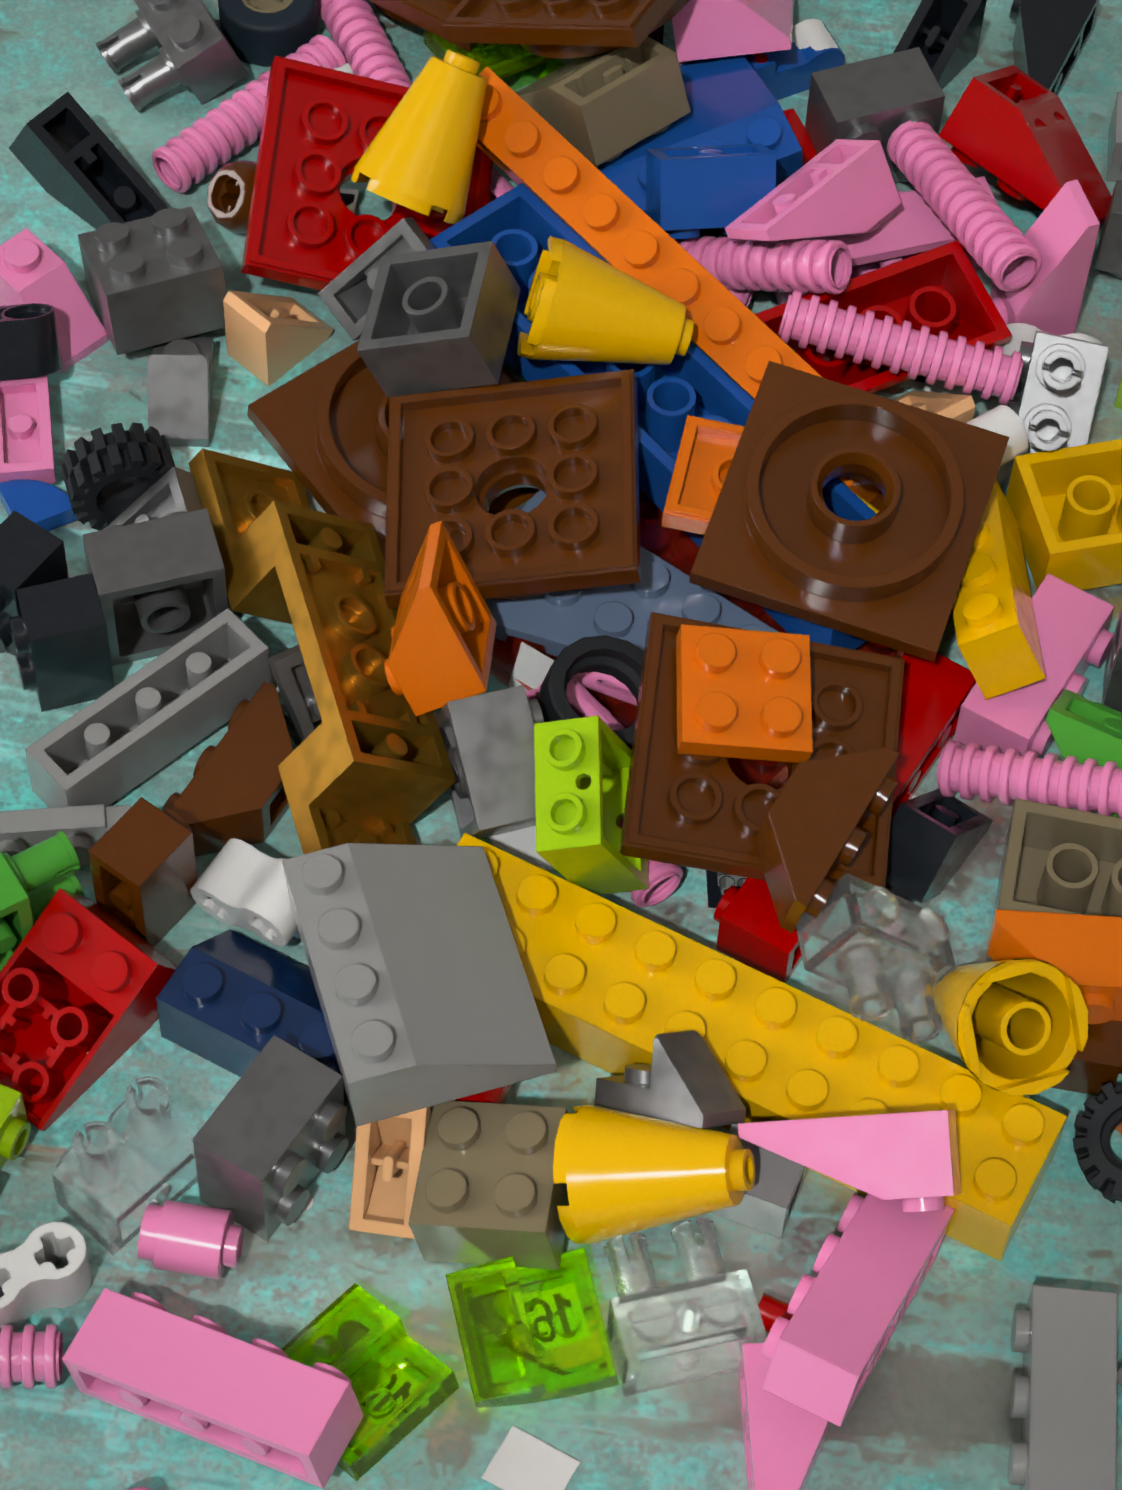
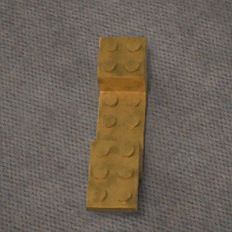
(371, 757)

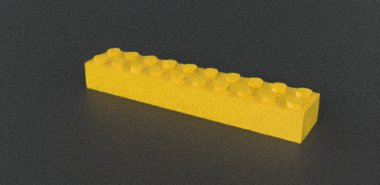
(620, 979)

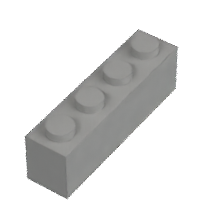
(150, 716)
(1065, 1391)

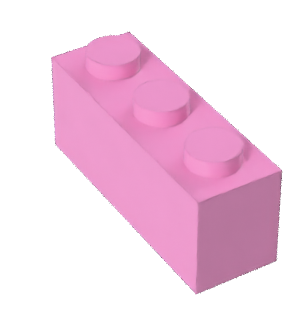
(1071, 637)

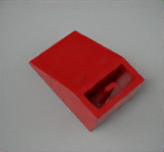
(1023, 139)
(74, 1003)

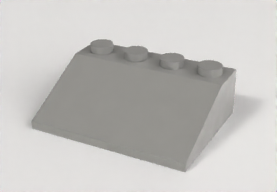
(415, 974)

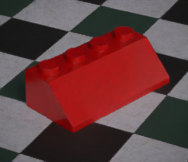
(926, 289)

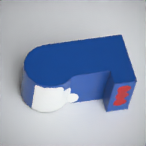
(791, 70)

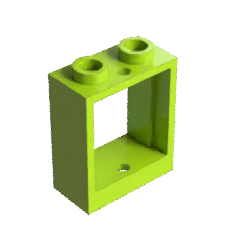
(580, 804)

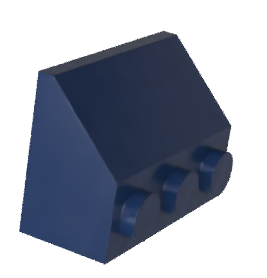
(235, 998)

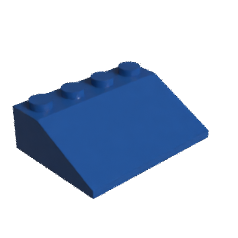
(726, 108)

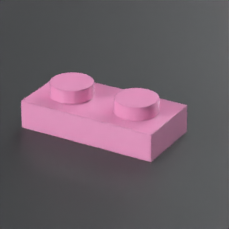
(26, 430)

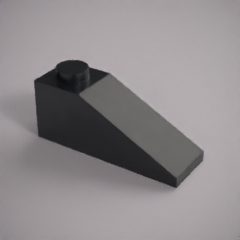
(1051, 37)
(83, 166)

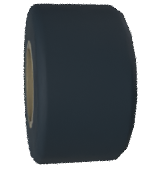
(268, 27)

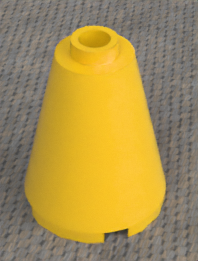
(429, 140)
(598, 313)
(1013, 1022)
(642, 1172)

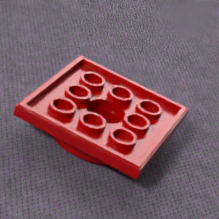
(308, 148)

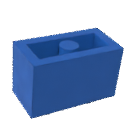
(706, 185)

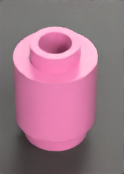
(190, 1239)

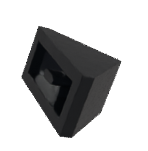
(946, 35)

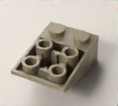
(611, 98)

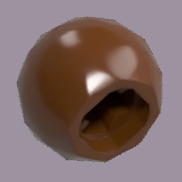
(231, 195)

